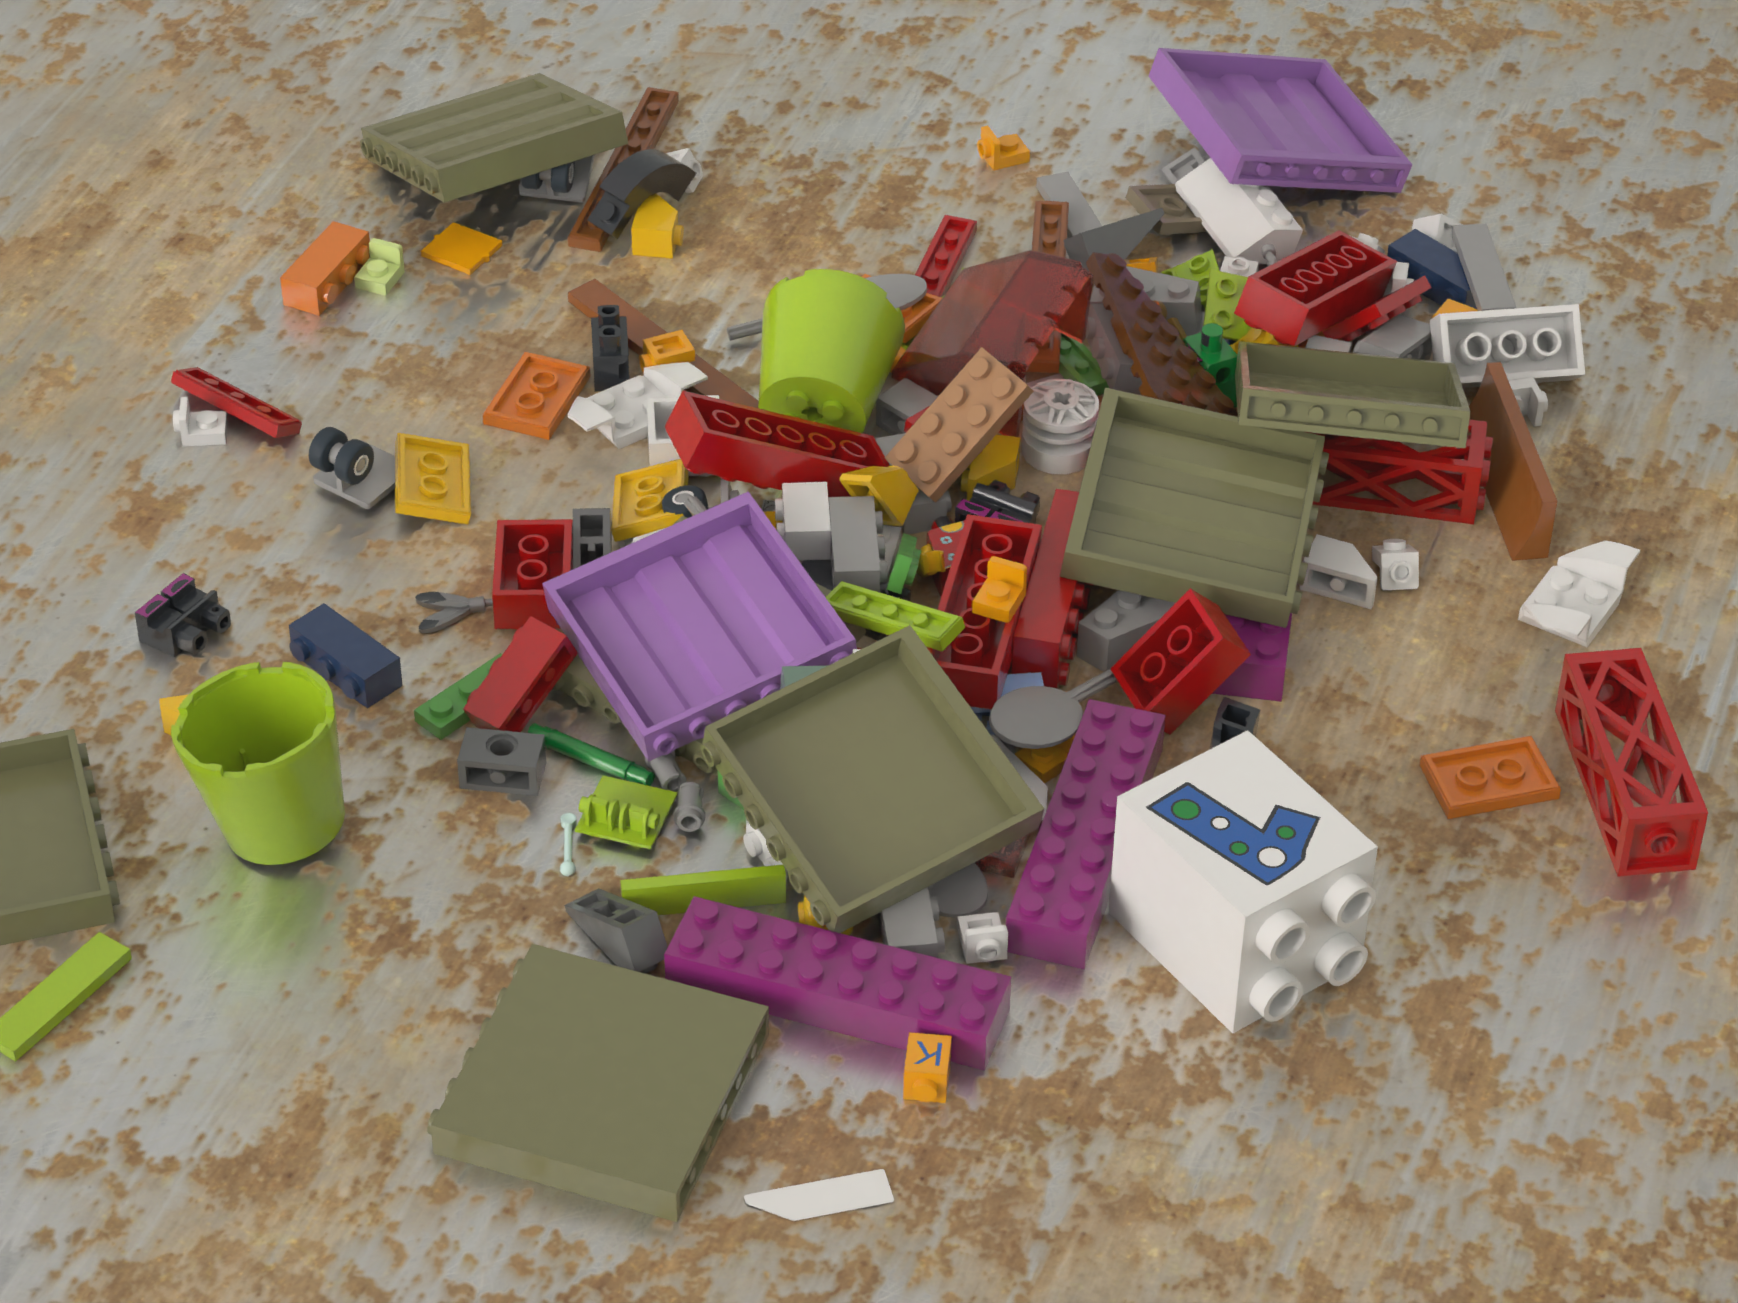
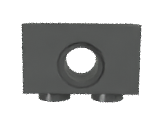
(501, 761)

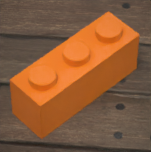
(325, 268)

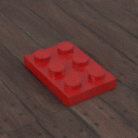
(1379, 311)

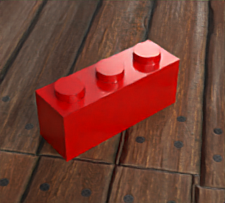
(520, 678)

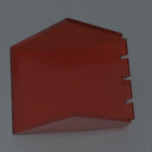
(1002, 310)

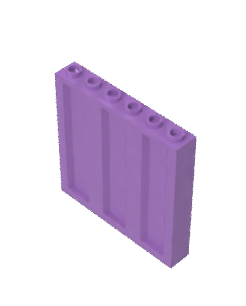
(1279, 121)
(695, 622)

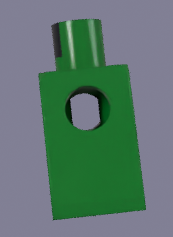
(1215, 357)

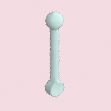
(568, 822)

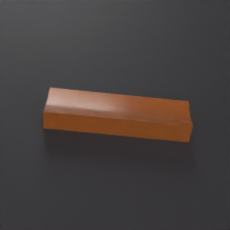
(1516, 479)

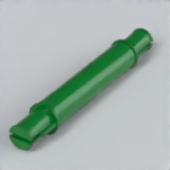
(593, 756)

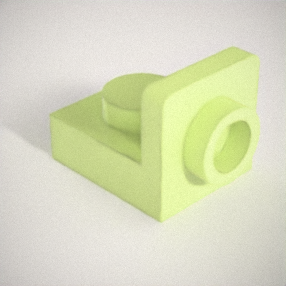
(382, 268)

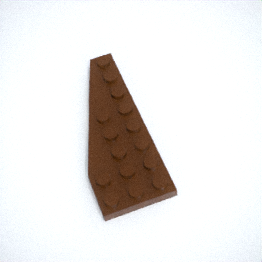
(1159, 355)

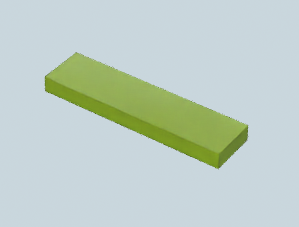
(891, 614)
(731, 887)
(60, 994)

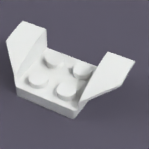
(622, 409)
(1580, 591)

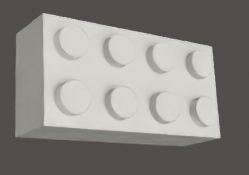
(1525, 340)

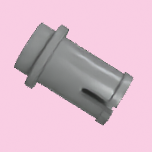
(667, 771)
(689, 813)

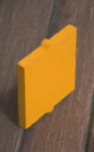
(461, 248)

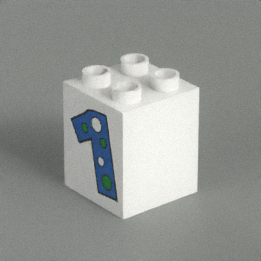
(1242, 881)

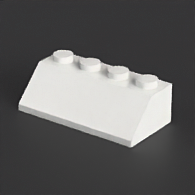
(1238, 214)

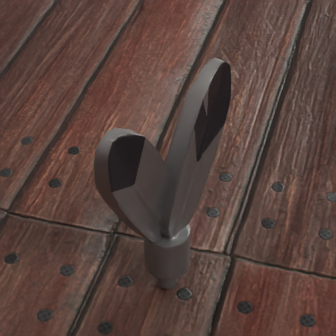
(452, 609)

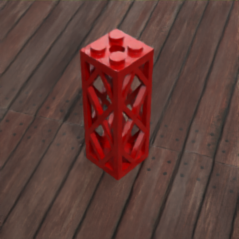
(1397, 463)
(1599, 691)

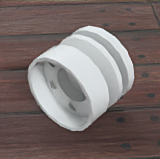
(1059, 426)

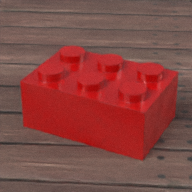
(524, 559)
(1181, 660)

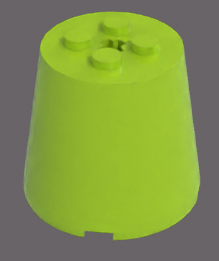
(827, 347)
(265, 759)

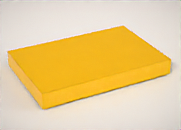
(432, 478)
(640, 497)

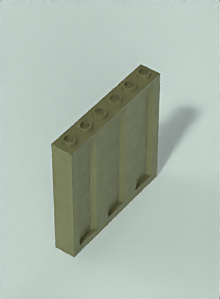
(493, 136)
(1197, 505)

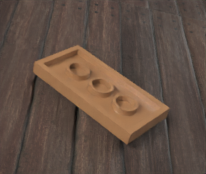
(959, 424)

